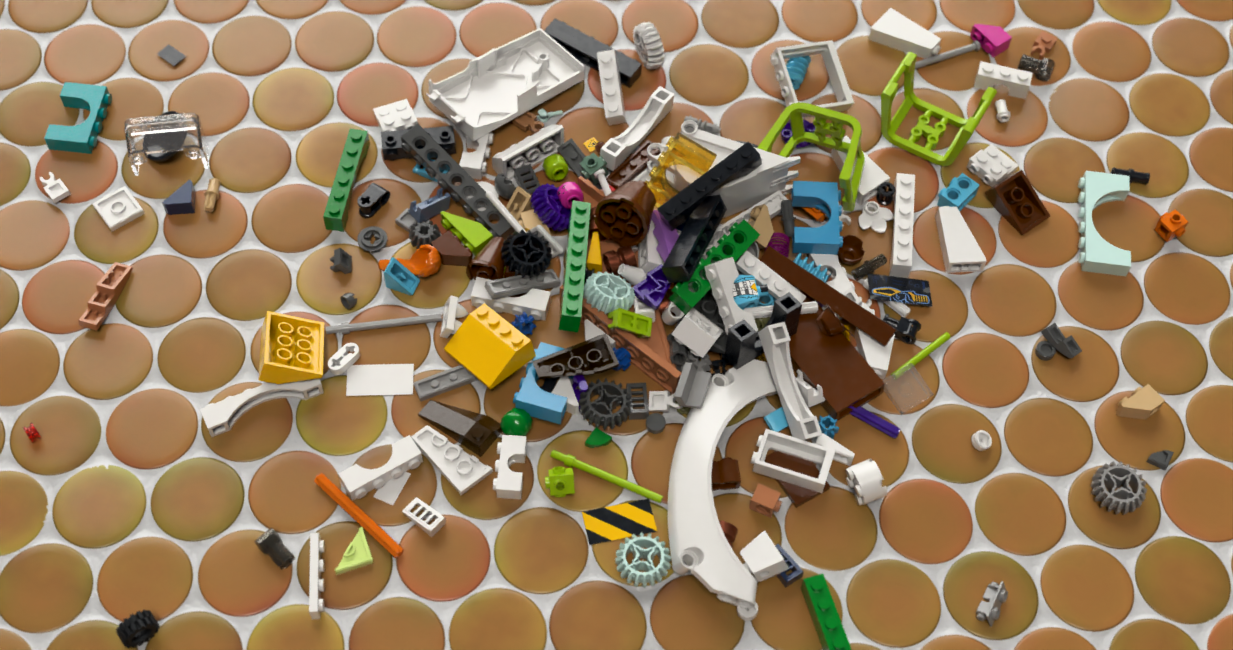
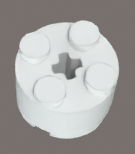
(866, 481)

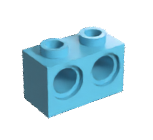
(959, 192)

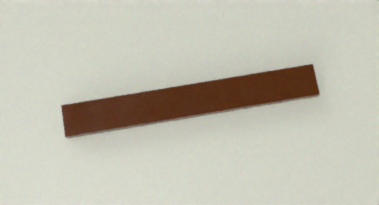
(826, 294)

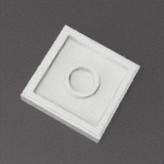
(118, 208)

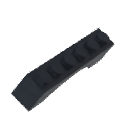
(734, 166)

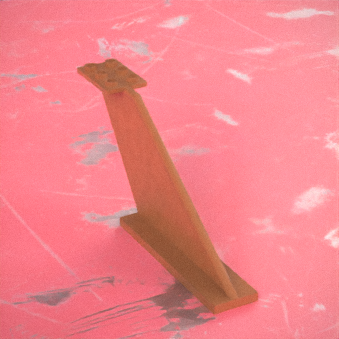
(647, 354)

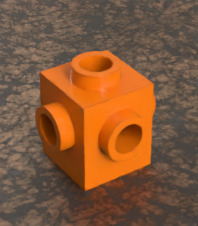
(1171, 225)

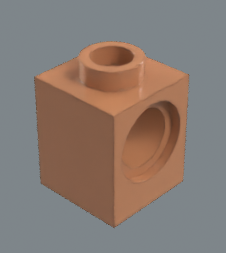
(765, 501)

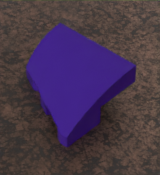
(653, 288)

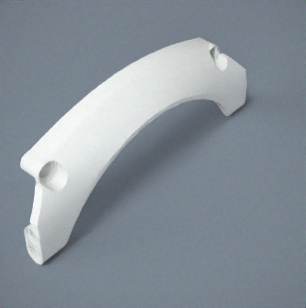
(692, 517)

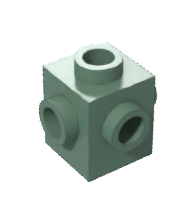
(590, 165)

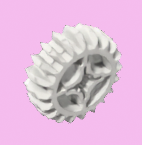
(648, 45)

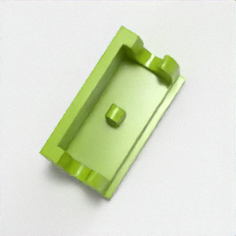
(631, 322)

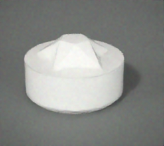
(981, 440)
(747, 613)

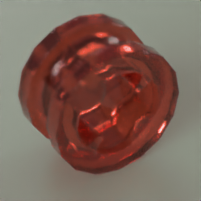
(31, 432)

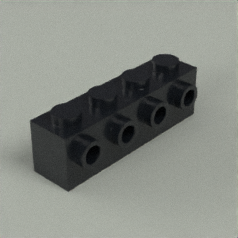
(392, 142)

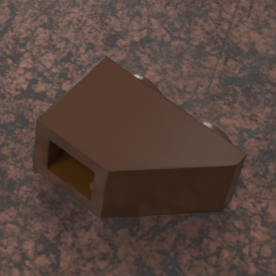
(452, 250)

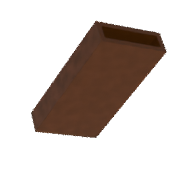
(834, 366)

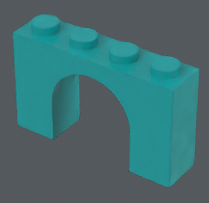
(81, 137)

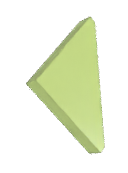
(356, 555)

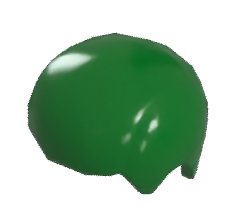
(516, 422)

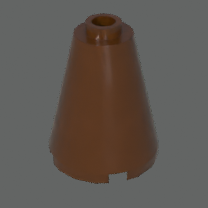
(488, 261)

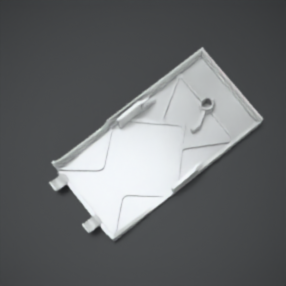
(506, 83)

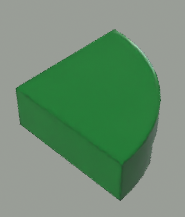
(597, 439)

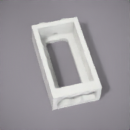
(797, 448)

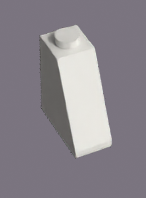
(874, 352)

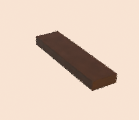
(631, 166)

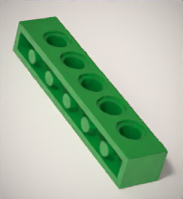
(744, 234)

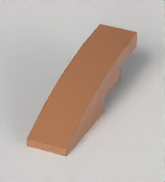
(106, 296)

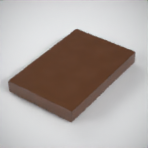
(797, 494)

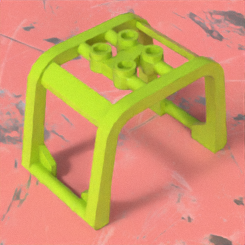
(889, 126)
(853, 149)

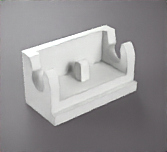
(810, 395)

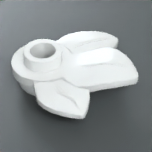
(875, 219)

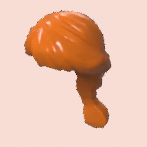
(422, 263)

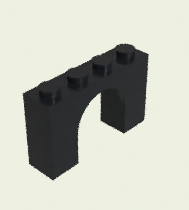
(744, 342)

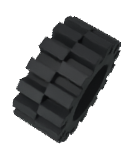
(137, 629)

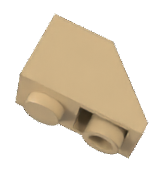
(761, 222)
(1141, 404)

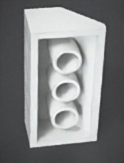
(531, 151)

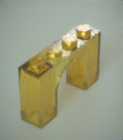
(682, 152)

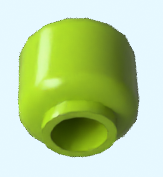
(555, 167)

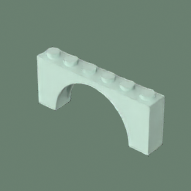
(1097, 253)

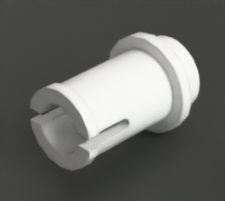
(1003, 114)

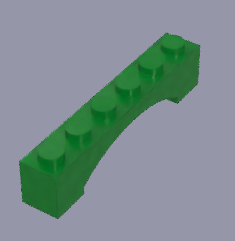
(338, 204)

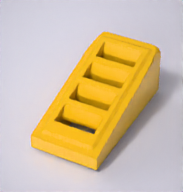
(594, 257)

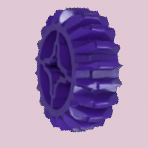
(549, 207)

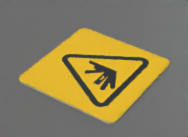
(590, 144)

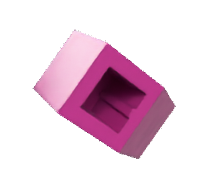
(991, 38)

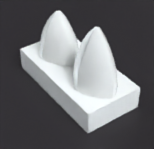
(451, 311)

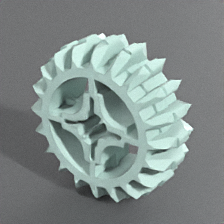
(608, 292)
(635, 546)

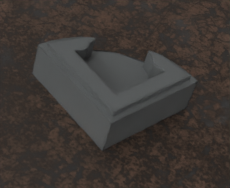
(1160, 459)

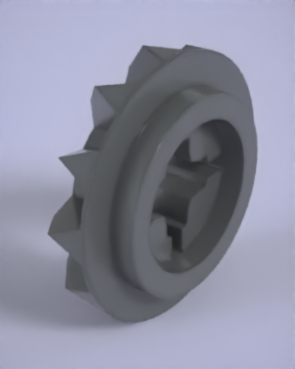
(365, 236)

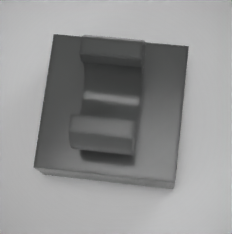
(342, 261)

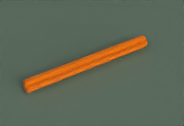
(359, 515)

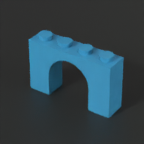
(825, 198)
(534, 399)

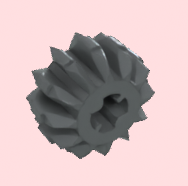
(423, 233)

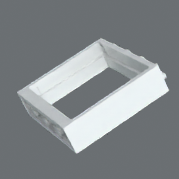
(833, 67)

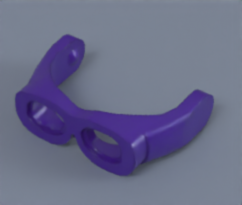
(579, 381)

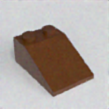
(1018, 202)

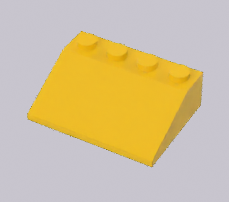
(489, 346)
(290, 349)

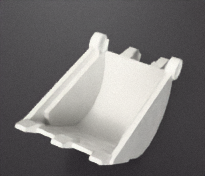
(741, 192)

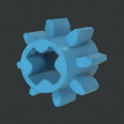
(830, 423)

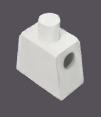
(763, 558)

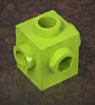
(560, 481)

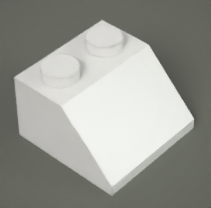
(697, 333)

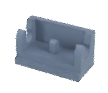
(430, 206)

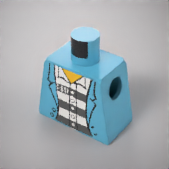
(747, 292)

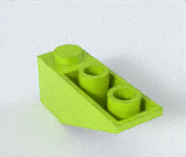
(469, 232)

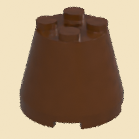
(626, 213)

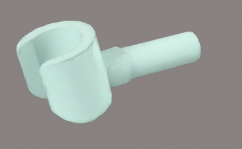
(544, 116)

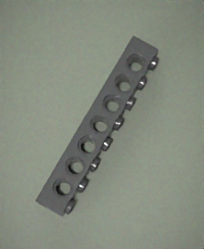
(418, 136)

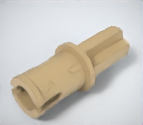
(211, 194)

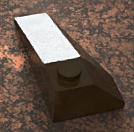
(581, 359)
(467, 427)

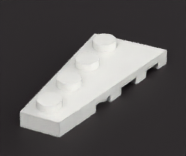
(455, 464)

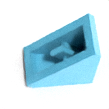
(400, 278)

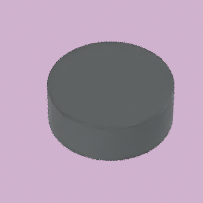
(1045, 351)
(655, 423)

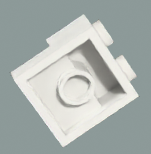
(395, 116)
(991, 165)

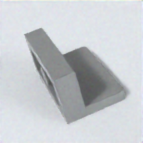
(692, 387)

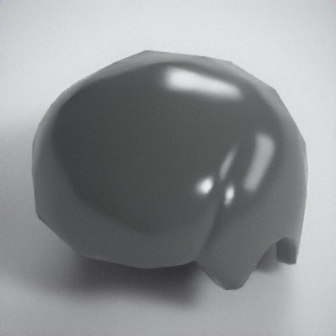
(504, 187)

